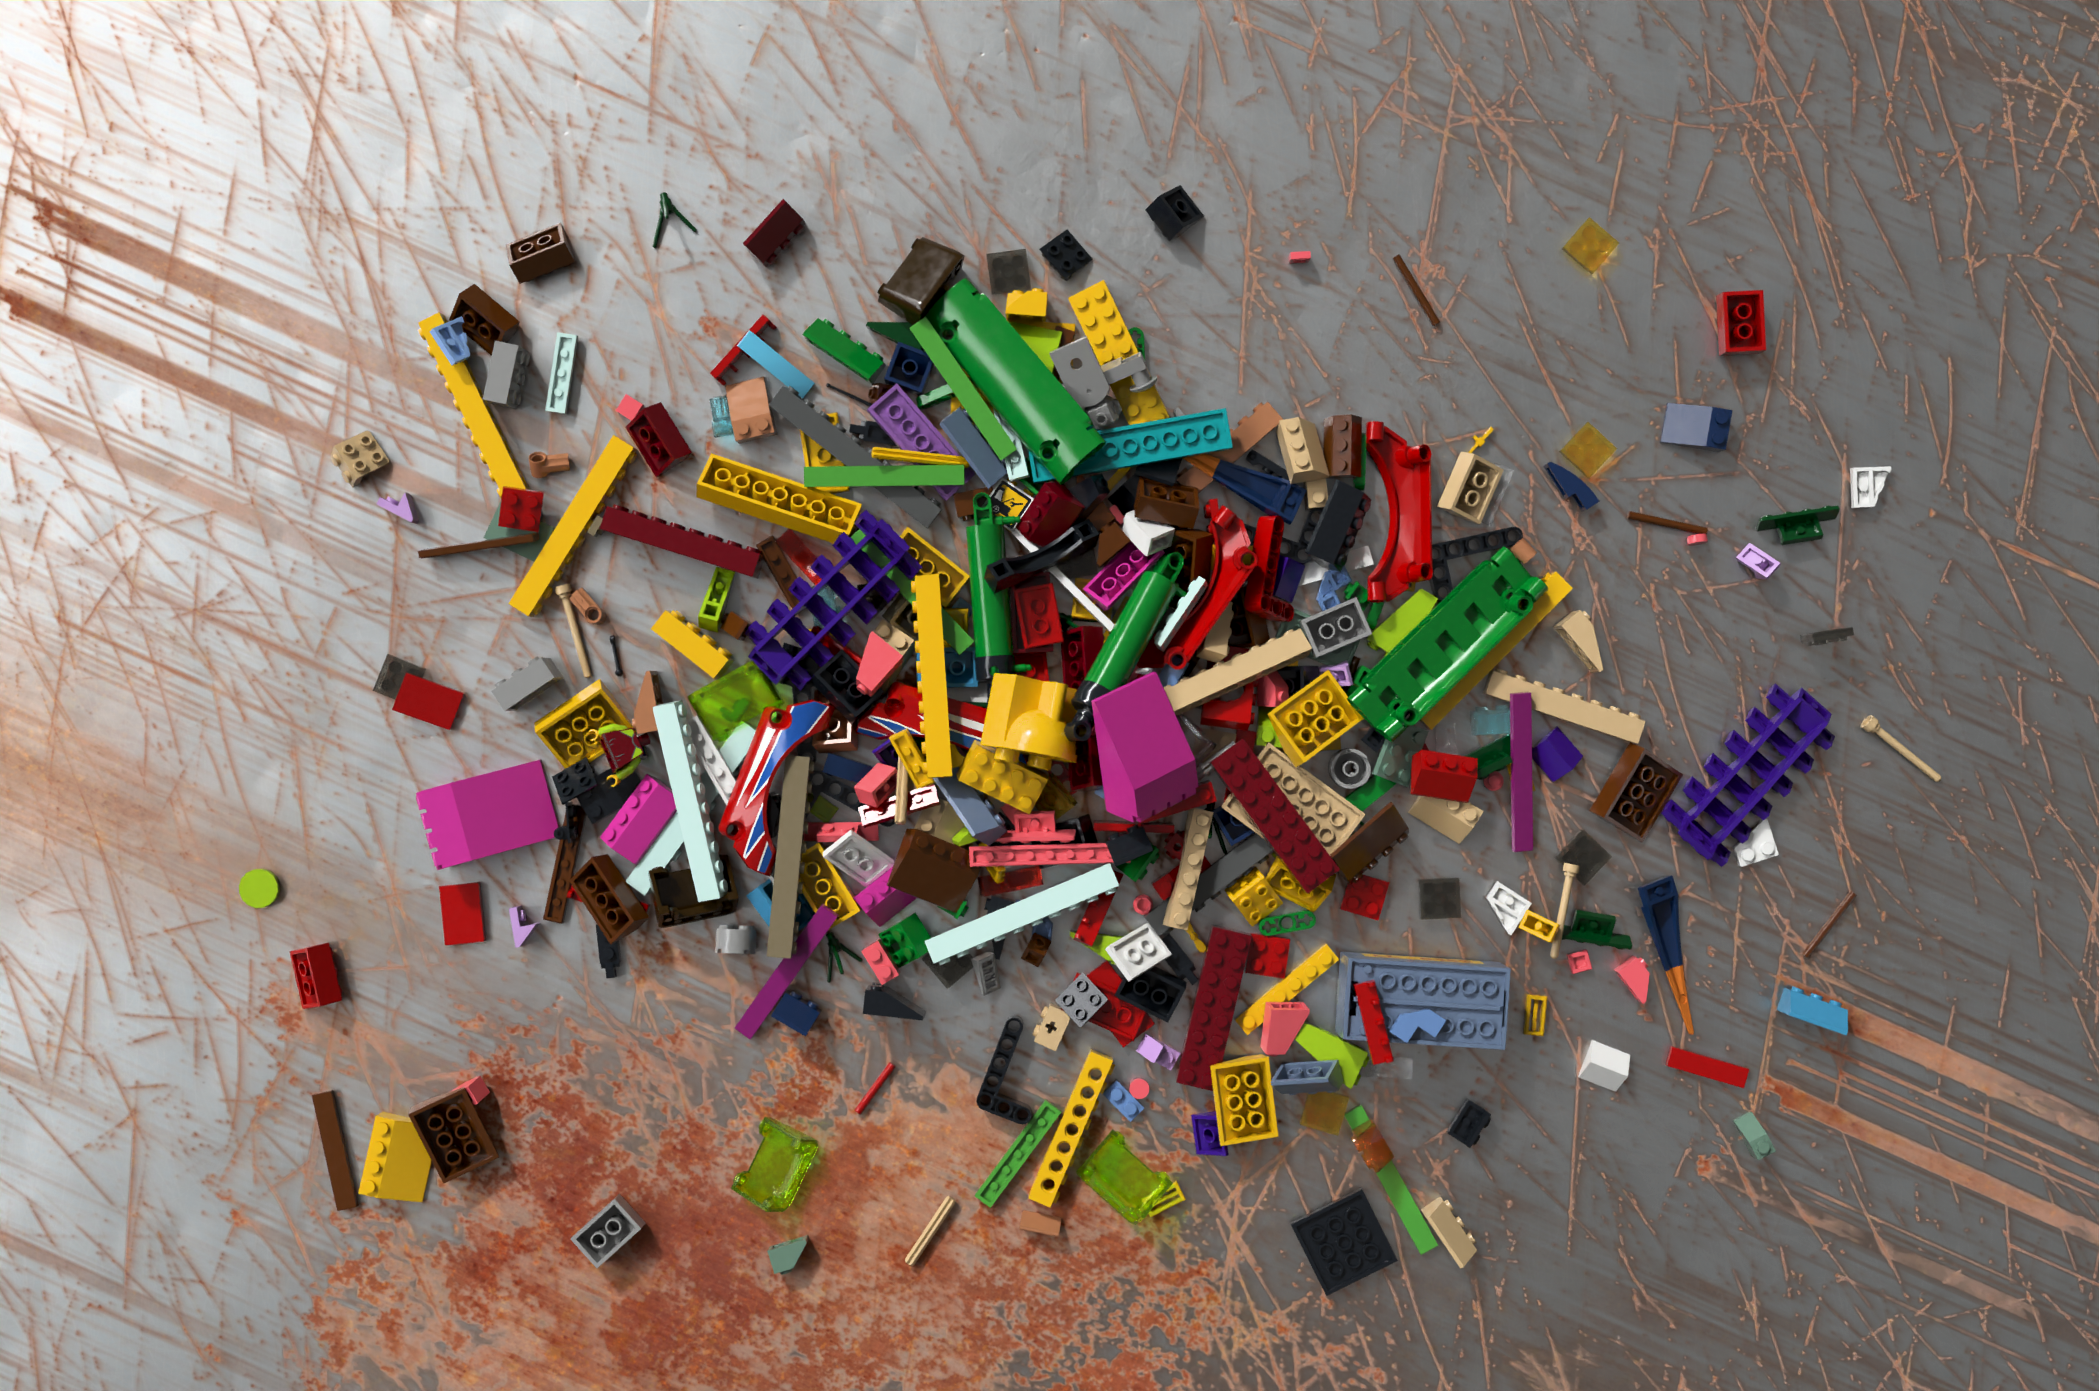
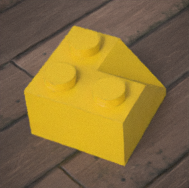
(1027, 306)

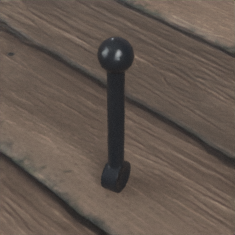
(618, 672)

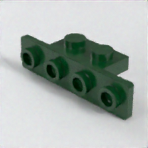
(1800, 525)
(1492, 757)
(1595, 929)

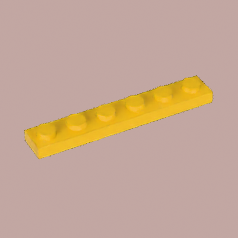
(1288, 987)

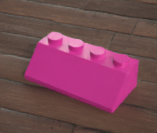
(1119, 576)
(640, 819)
(882, 901)

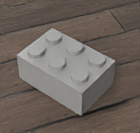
(506, 375)
(1335, 627)
(526, 683)
(608, 1231)

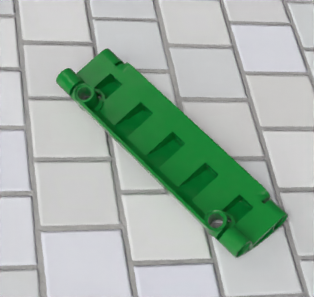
(1015, 380)
(1446, 644)

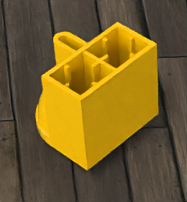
(1029, 720)

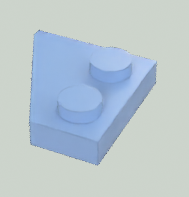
(452, 340)

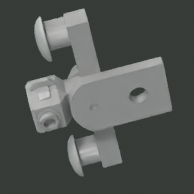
(1091, 381)

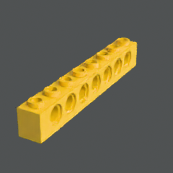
(1039, 1191)

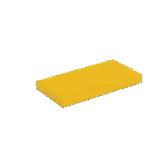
(817, 456)

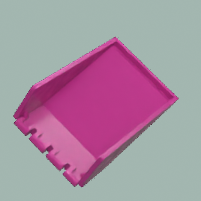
(1142, 750)
(488, 814)

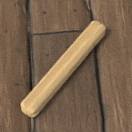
(901, 794)
(930, 1231)

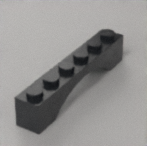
(1011, 571)

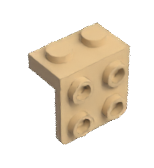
(358, 457)

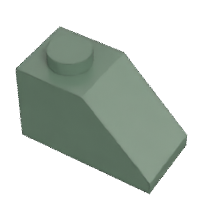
(1754, 1136)
(785, 1254)

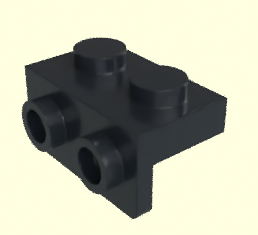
(1469, 1123)

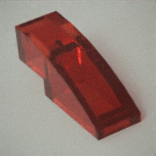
(798, 553)
(1013, 880)

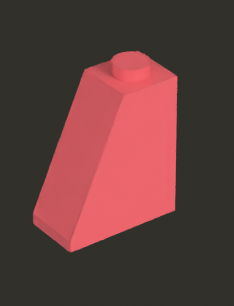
(877, 665)
(1281, 1026)

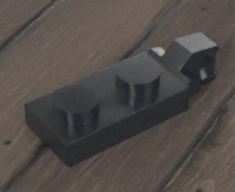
(871, 432)
(1268, 466)
(608, 954)
(1179, 960)

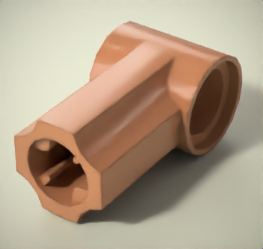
(544, 464)
(1523, 551)
(587, 606)

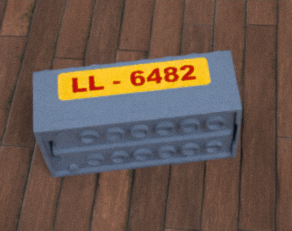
(1463, 992)

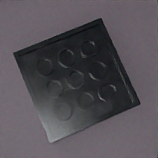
(1343, 1241)

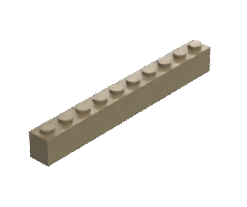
(789, 857)

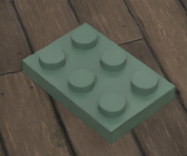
(1396, 757)

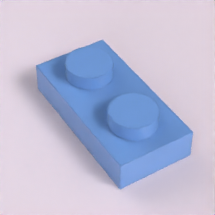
(1123, 1100)

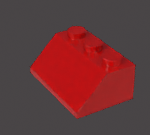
(1443, 775)
(316, 975)

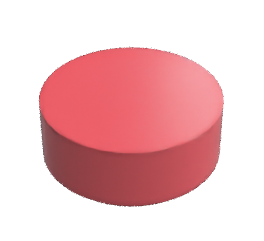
(1697, 539)
(1139, 1088)

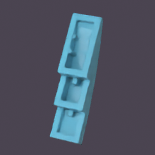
(775, 363)

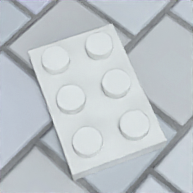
(858, 858)
(1138, 951)

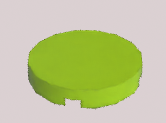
(259, 888)

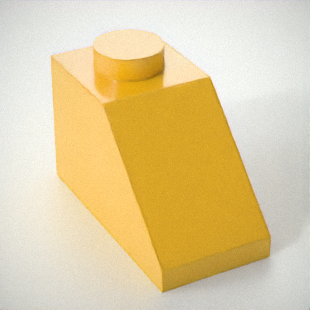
(1539, 926)

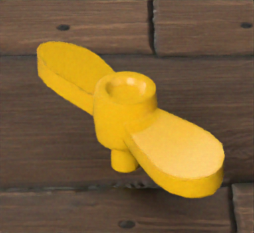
(1480, 441)
(1194, 936)

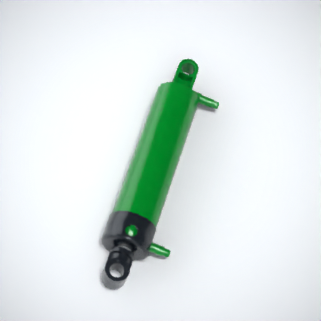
(990, 610)
(1126, 641)

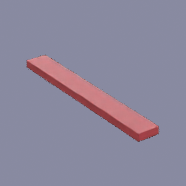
(1039, 854)

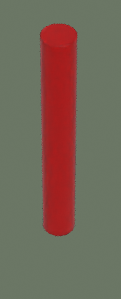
(875, 1087)

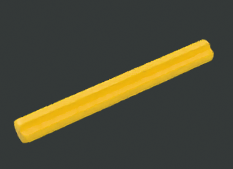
(918, 457)

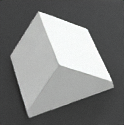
(1605, 1066)

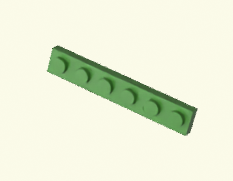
(1018, 1153)

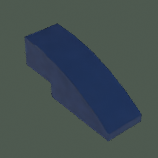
(1571, 485)
(845, 768)

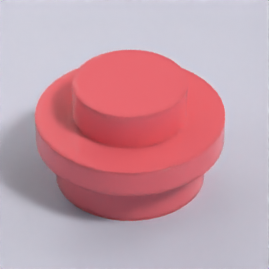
(1494, 781)
(1143, 904)

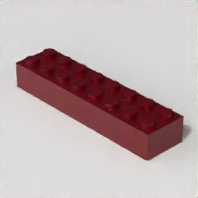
(686, 543)
(1078, 654)
(1274, 816)
(1213, 1006)

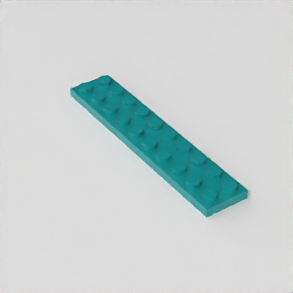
(1151, 443)

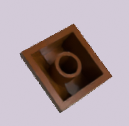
(1111, 542)

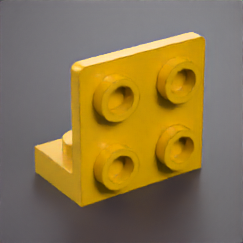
(1254, 896)

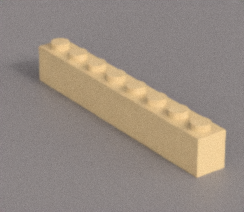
(1238, 671)
(1567, 708)

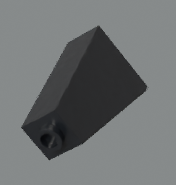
(1090, 494)

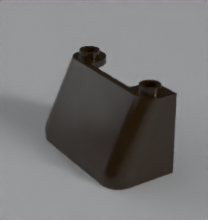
(920, 279)
(677, 899)

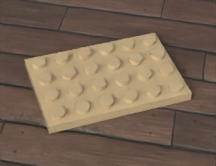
(1322, 809)

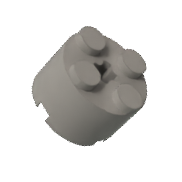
(1359, 763)
(735, 940)

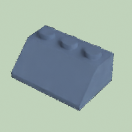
(1308, 1077)

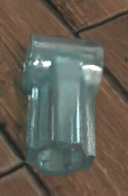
(721, 417)

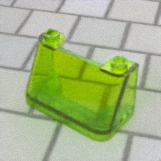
(734, 700)
(776, 1166)
(1123, 1178)

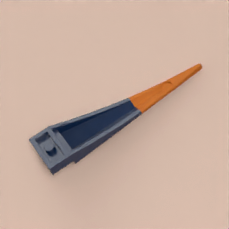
(1266, 492)
(1662, 917)

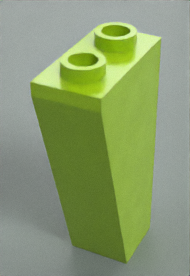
(1401, 621)
(1328, 1046)

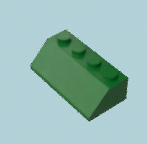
(844, 350)

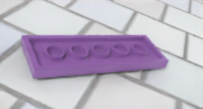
(913, 431)

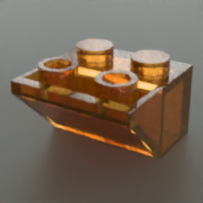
(1375, 1149)

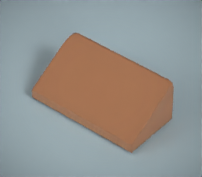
(1040, 1223)

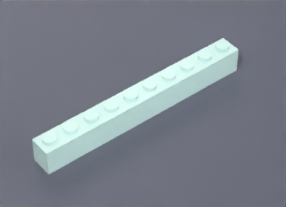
(690, 800)
(671, 840)
(1022, 913)

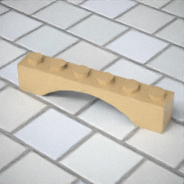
(1194, 845)

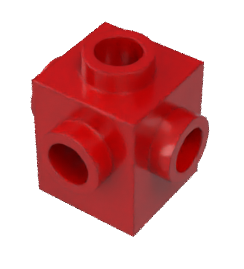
(1173, 850)

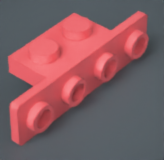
(1036, 827)
(835, 830)

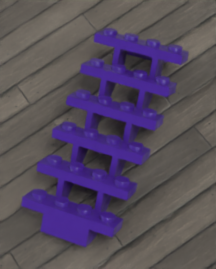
(768, 652)
(1809, 717)

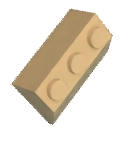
(1301, 450)
(1470, 487)
(1446, 816)
(1450, 1230)

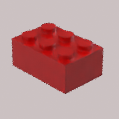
(1741, 322)

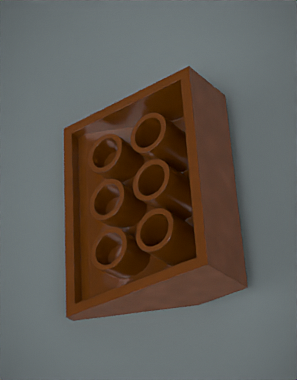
(1636, 792)
(1370, 844)
(933, 870)
(452, 1134)

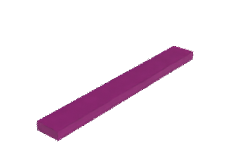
(1521, 771)
(786, 972)

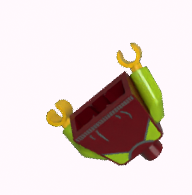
(621, 748)

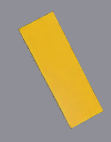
(910, 757)

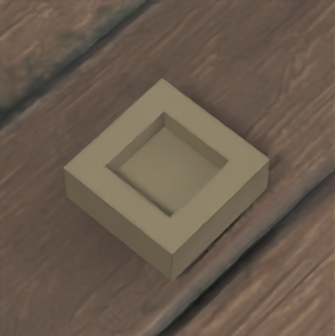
(595, 529)

